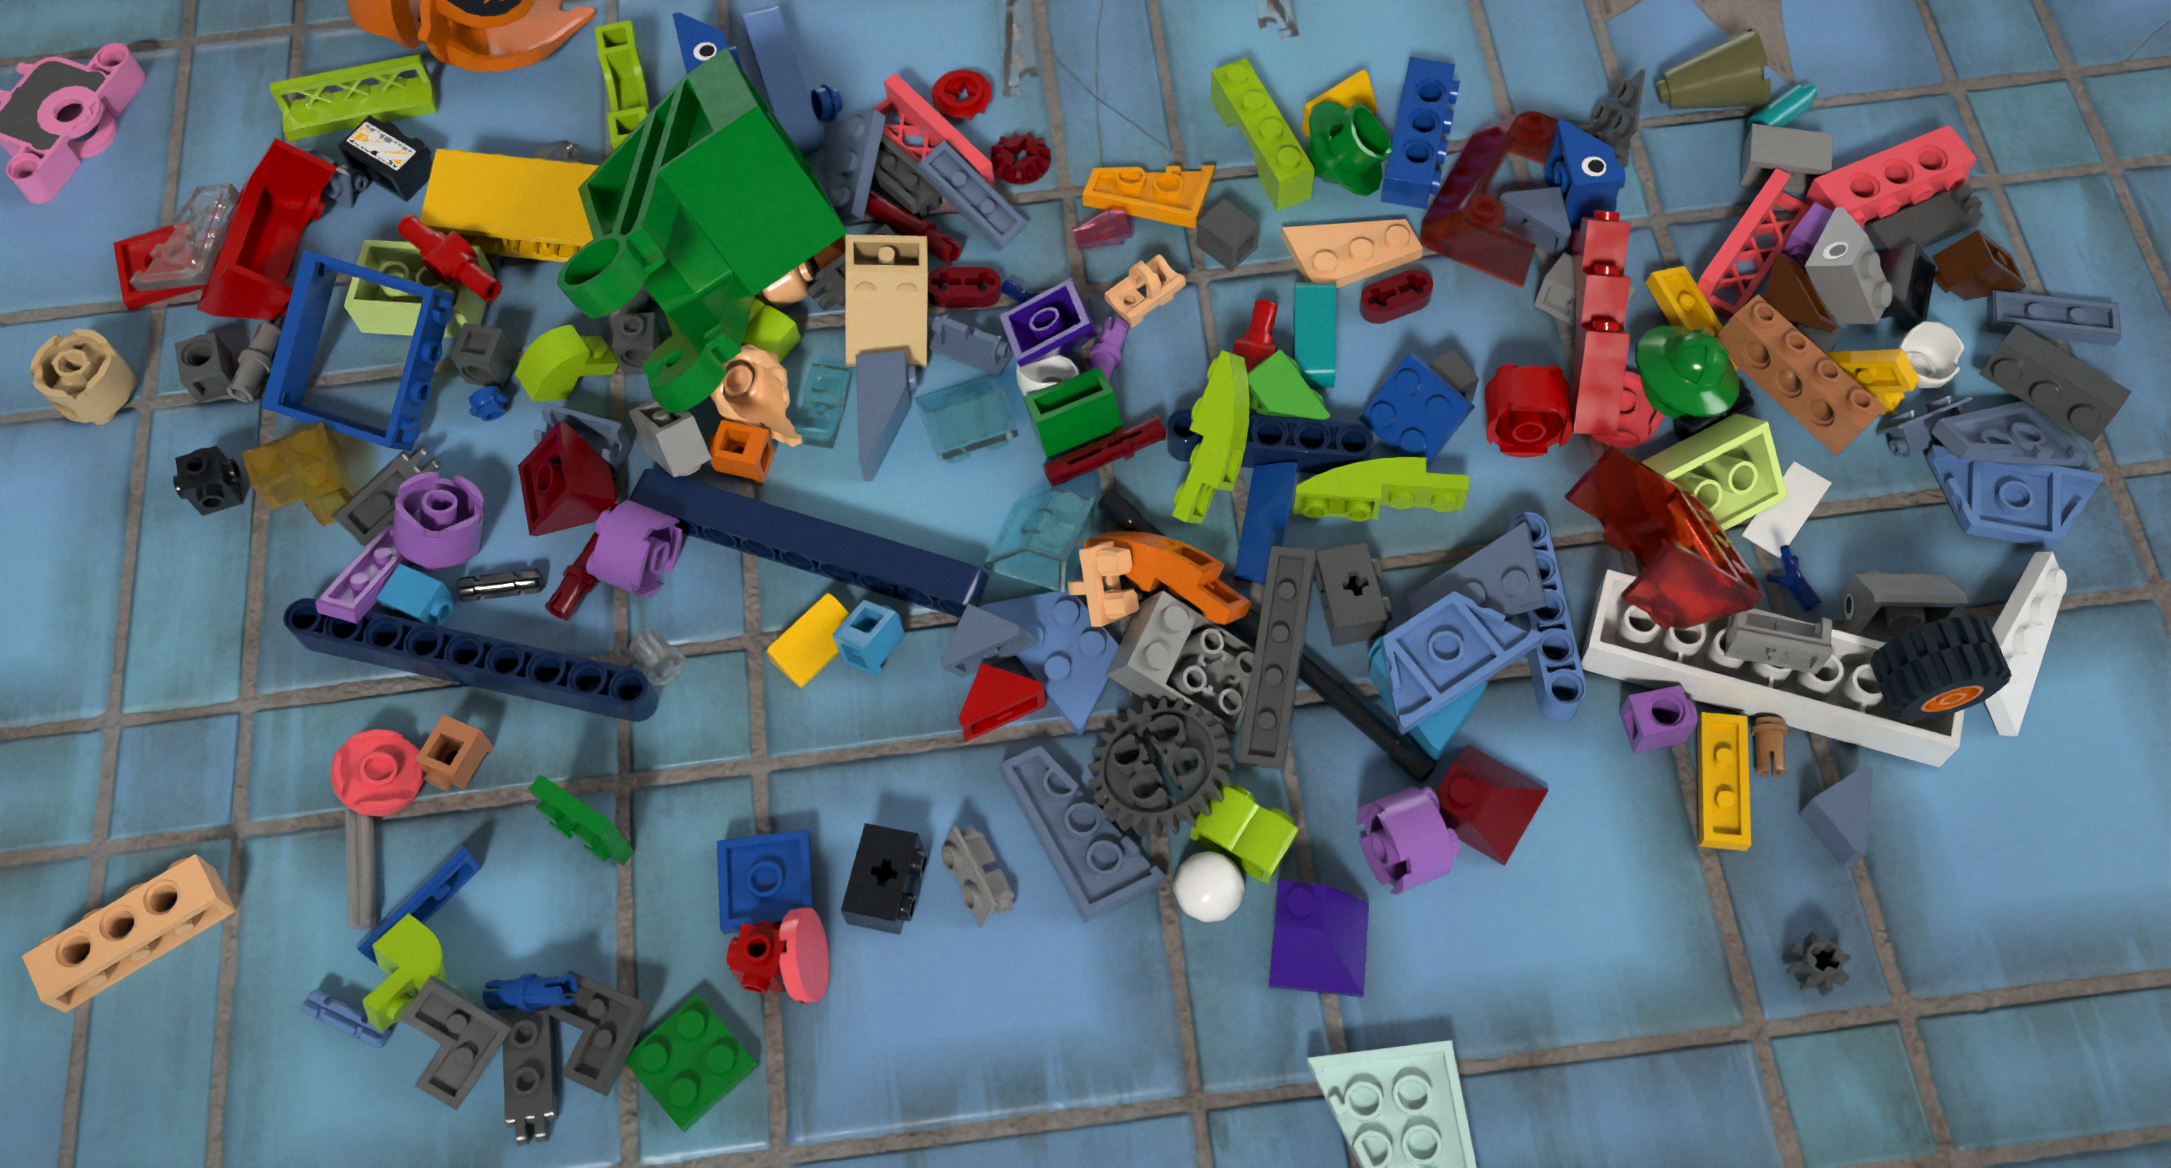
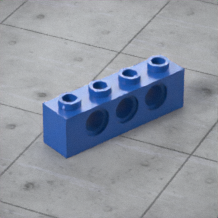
(1418, 132)

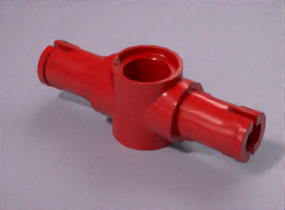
(449, 258)
(1258, 340)

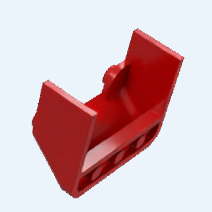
(265, 235)

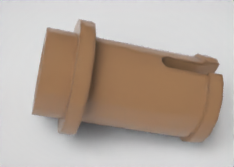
(1770, 744)

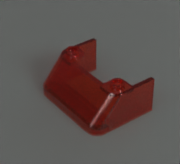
(1466, 221)
(1686, 556)

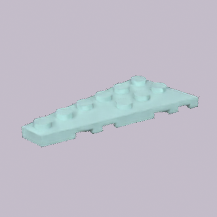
(1398, 1105)

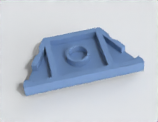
(2013, 499)
(1069, 654)
(1447, 655)

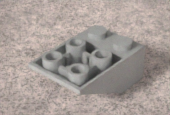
(1185, 656)

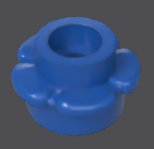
(826, 102)
(488, 403)

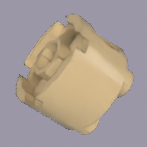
(83, 376)

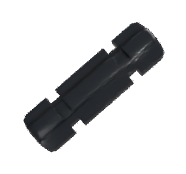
(499, 585)

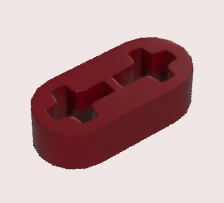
(964, 287)
(1395, 296)

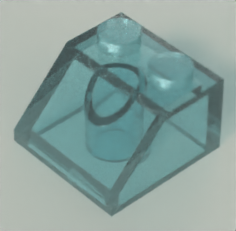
(967, 418)
(1044, 538)

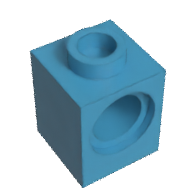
(416, 597)

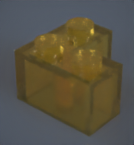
(302, 466)

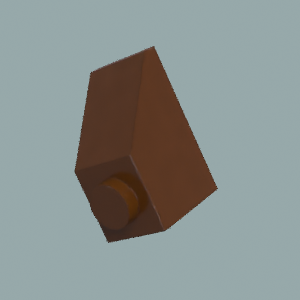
(1976, 268)

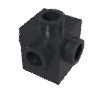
(208, 480)

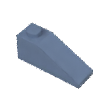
(882, 404)

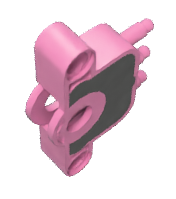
(61, 103)

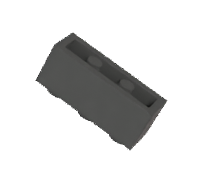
(2055, 383)

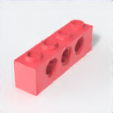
(1896, 177)

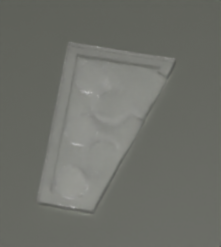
(194, 244)

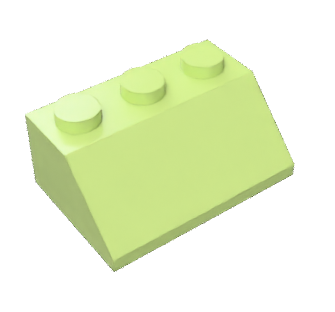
(1727, 468)

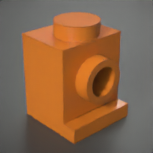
(741, 450)

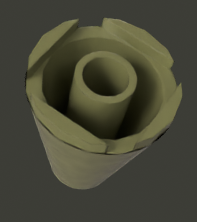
(1719, 76)

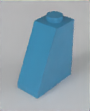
(1440, 729)

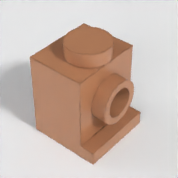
(452, 753)

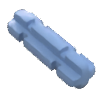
(344, 1018)

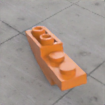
(1181, 567)

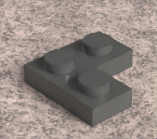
(609, 1027)
(467, 1035)

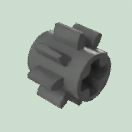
(1831, 964)

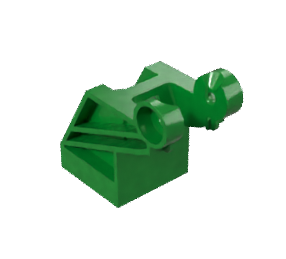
(703, 215)

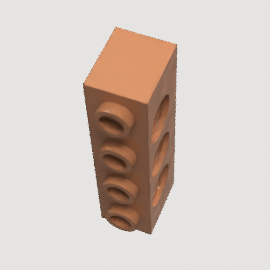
(1798, 375)

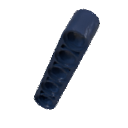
(1289, 435)

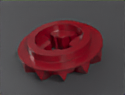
(1028, 168)

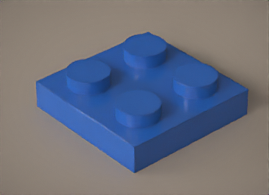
(1416, 410)
(763, 878)

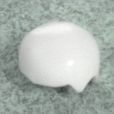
(1932, 353)
(1044, 374)
(1208, 886)

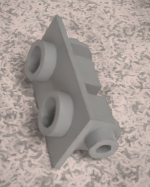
(966, 856)

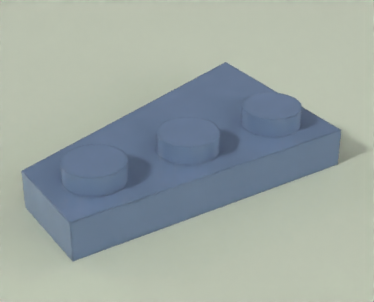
(850, 162)
(2008, 435)
(1495, 577)

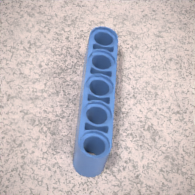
(782, 78)
(1558, 634)

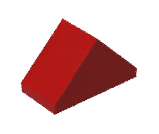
(997, 700)

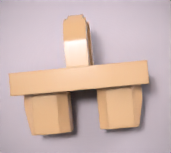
(1160, 286)
(1101, 570)

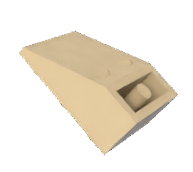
(886, 296)

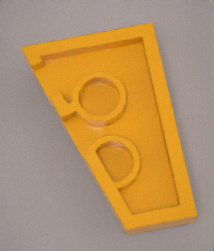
(1158, 196)

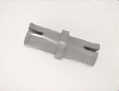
(254, 362)

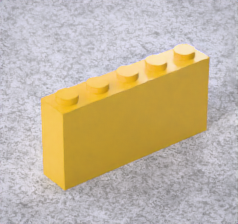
(509, 203)

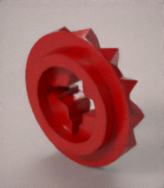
(952, 85)

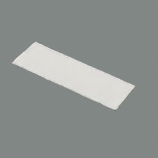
(1783, 520)

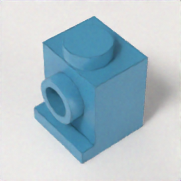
(868, 636)

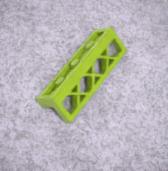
(344, 110)

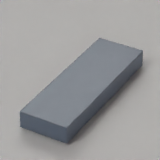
(971, 195)
(2055, 317)

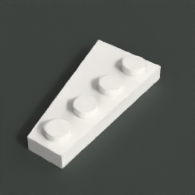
(2023, 637)

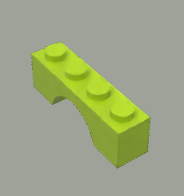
(624, 78)
(1279, 158)

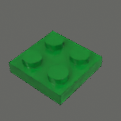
(575, 818)
(690, 1062)

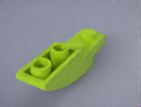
(1224, 423)
(1364, 486)

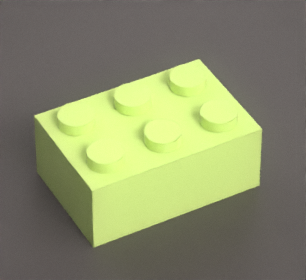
(395, 312)

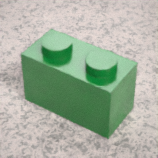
(1073, 411)

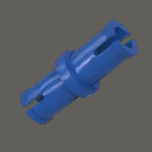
(530, 992)

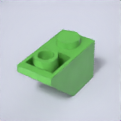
(1281, 391)

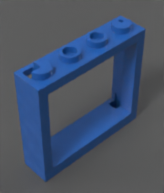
(301, 338)

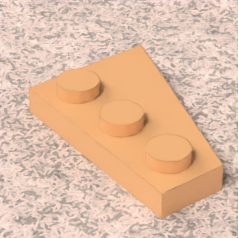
(1350, 250)

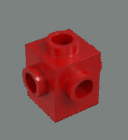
(755, 972)

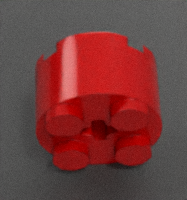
(1527, 409)

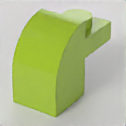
(558, 359)
(409, 957)

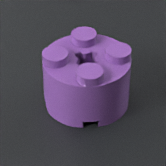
(438, 521)
(634, 548)
(1407, 839)

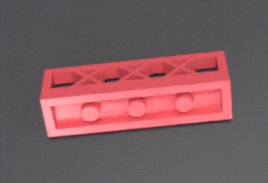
(927, 123)
(1742, 237)

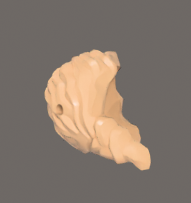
(757, 394)

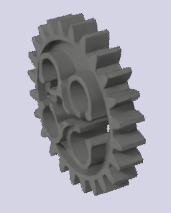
(1197, 744)

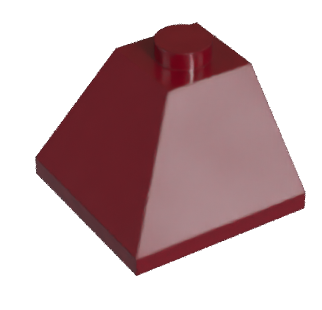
(564, 482)
(1488, 803)

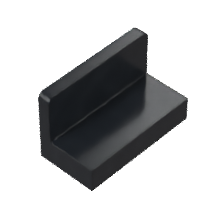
(1911, 281)

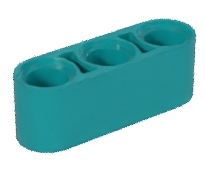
(1315, 332)

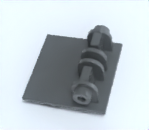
(1619, 117)

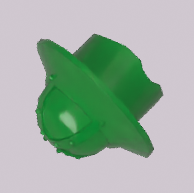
(1347, 146)
(1686, 372)

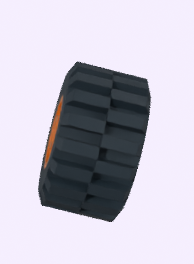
(1940, 668)

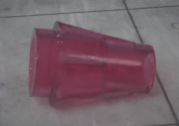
(1103, 230)

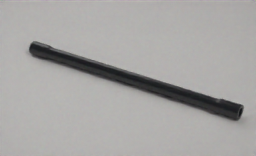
(1398, 748)

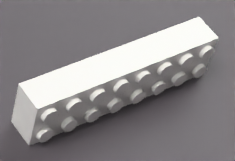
(1835, 703)

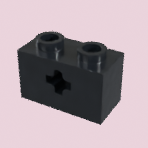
(878, 854)

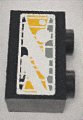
(388, 157)

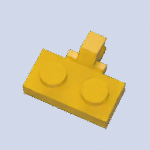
(1880, 373)

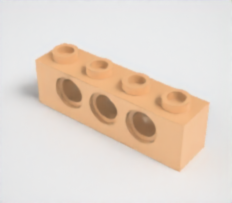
(56, 961)

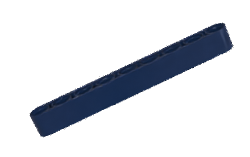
(813, 544)
(485, 671)

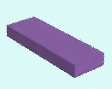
(362, 580)

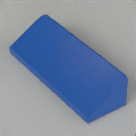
(1264, 519)
(427, 896)

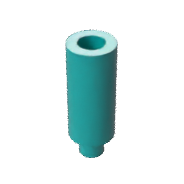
(1785, 107)

